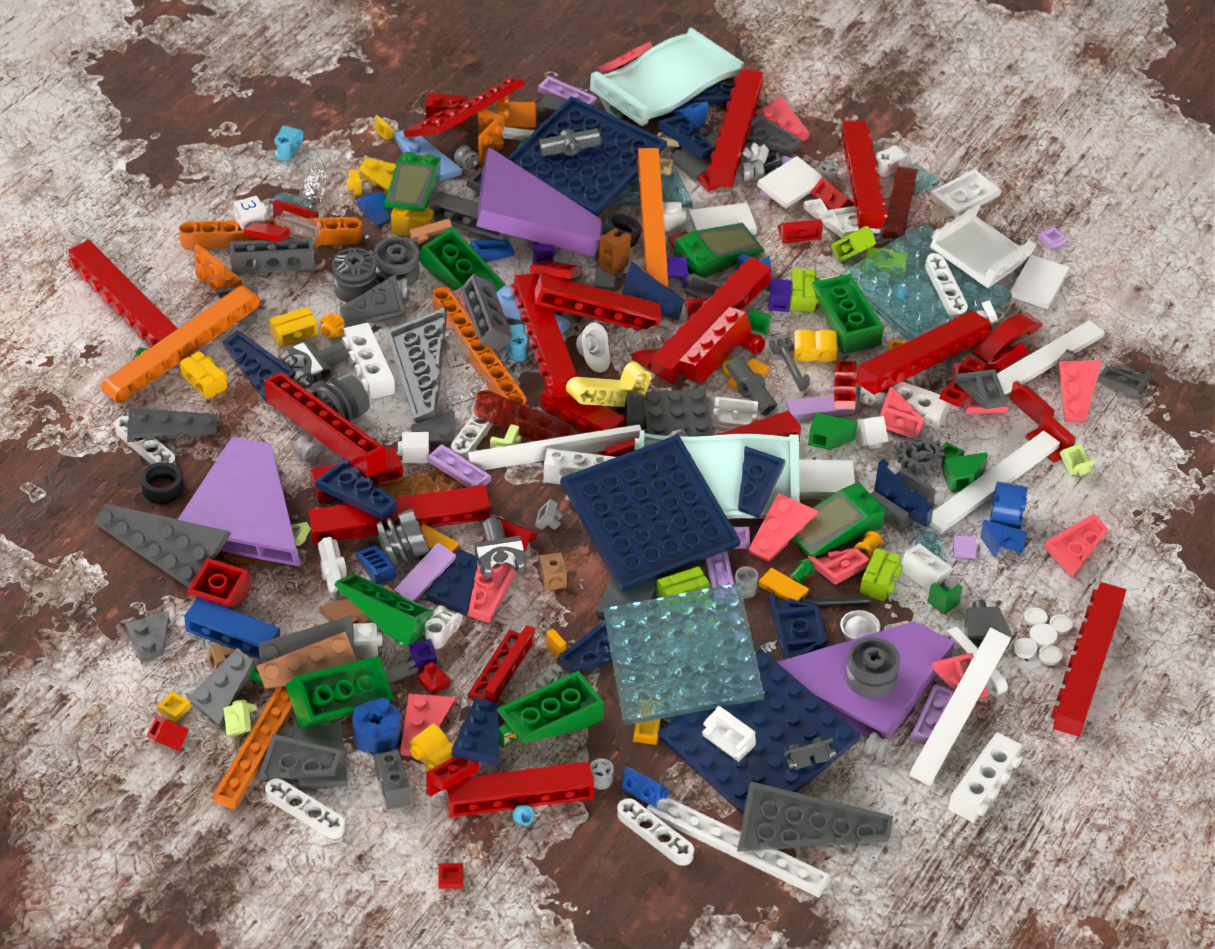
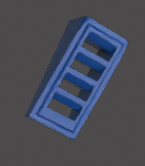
(491, 249)
(381, 575)

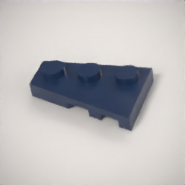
(646, 287)
(758, 480)
(893, 489)

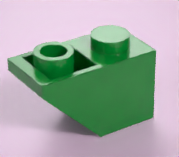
(831, 431)
(964, 470)

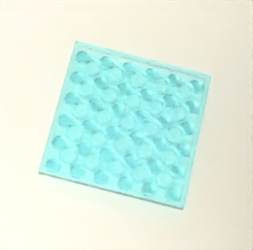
(908, 295)
(682, 654)

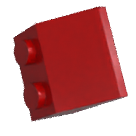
(441, 102)
(220, 583)

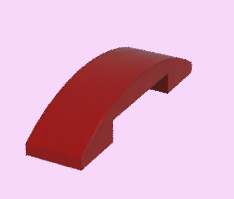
(1006, 334)
(954, 393)

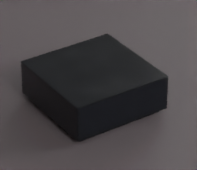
(772, 162)

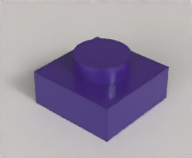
(423, 653)

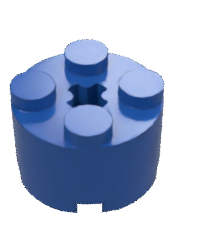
(1009, 504)
(376, 726)

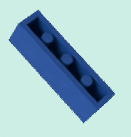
(228, 627)

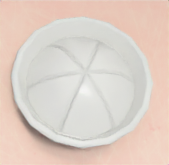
(859, 624)

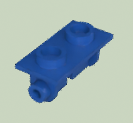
(643, 787)

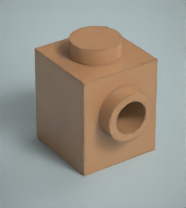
(552, 576)

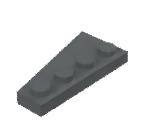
(154, 423)
(289, 643)

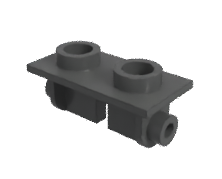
(698, 287)
(818, 749)

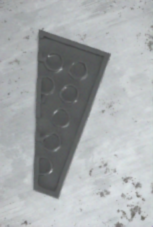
(796, 820)

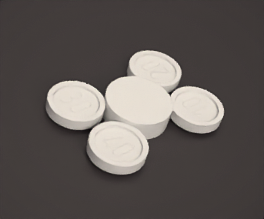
(1043, 636)

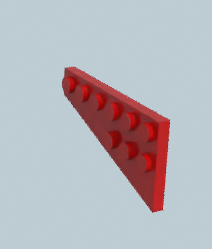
(460, 111)

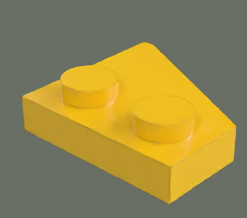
(377, 172)

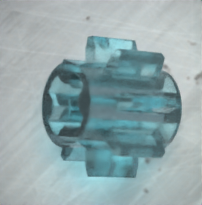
(930, 542)

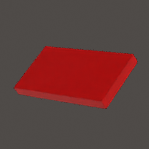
(556, 269)

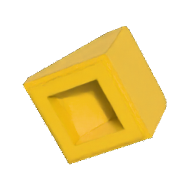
(383, 128)

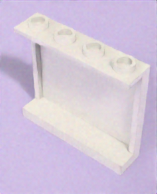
(979, 248)

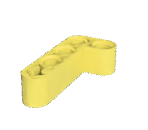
(608, 391)

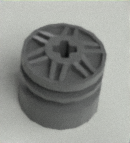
(353, 273)
(345, 396)
(402, 537)

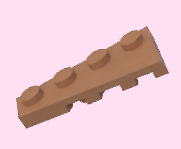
(315, 657)

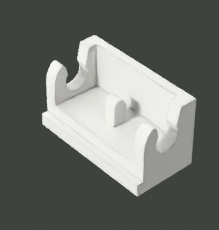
(733, 413)
(925, 567)
(729, 733)

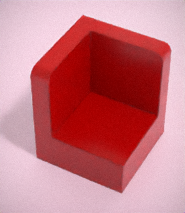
(167, 732)

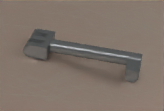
(785, 349)

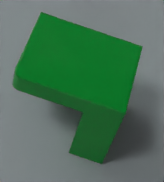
(943, 598)

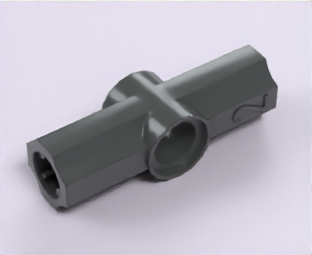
(569, 142)
(751, 385)

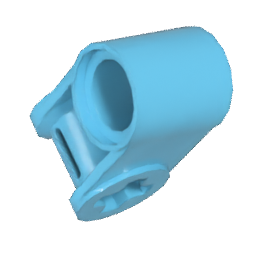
(287, 142)
(517, 346)

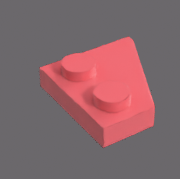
(953, 670)

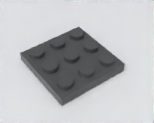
(677, 410)

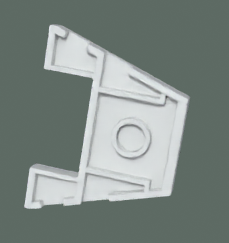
(840, 221)

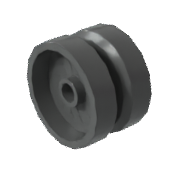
(397, 257)
(872, 667)

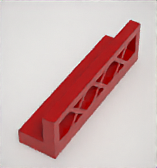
(505, 670)

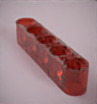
(900, 202)
(531, 422)

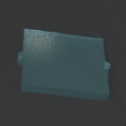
(924, 179)
(295, 200)

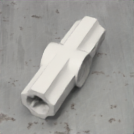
(332, 566)

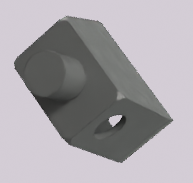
(980, 619)

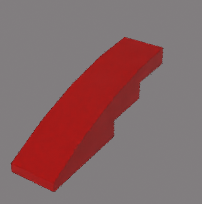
(845, 385)

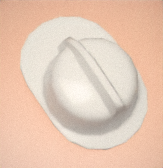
(594, 347)

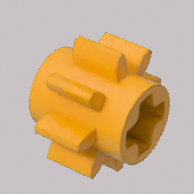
(332, 325)

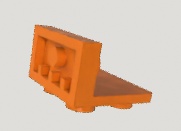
(517, 114)
(490, 133)
(213, 271)

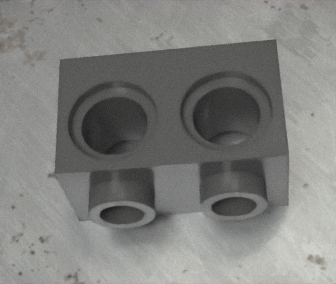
(392, 779)

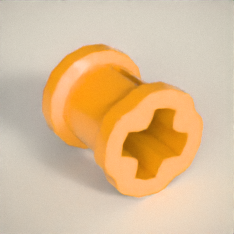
(871, 541)

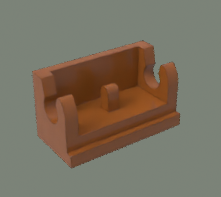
(614, 252)

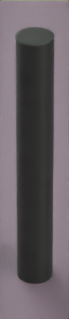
(838, 601)

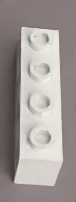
(368, 361)
(923, 401)
(562, 463)
(985, 777)

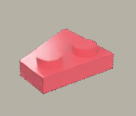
(901, 416)
(841, 564)

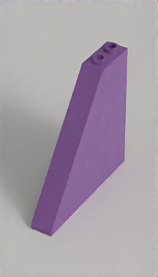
(532, 210)
(247, 500)
(825, 672)

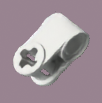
(890, 159)
(442, 626)

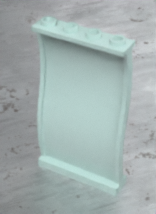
(666, 76)
(722, 459)

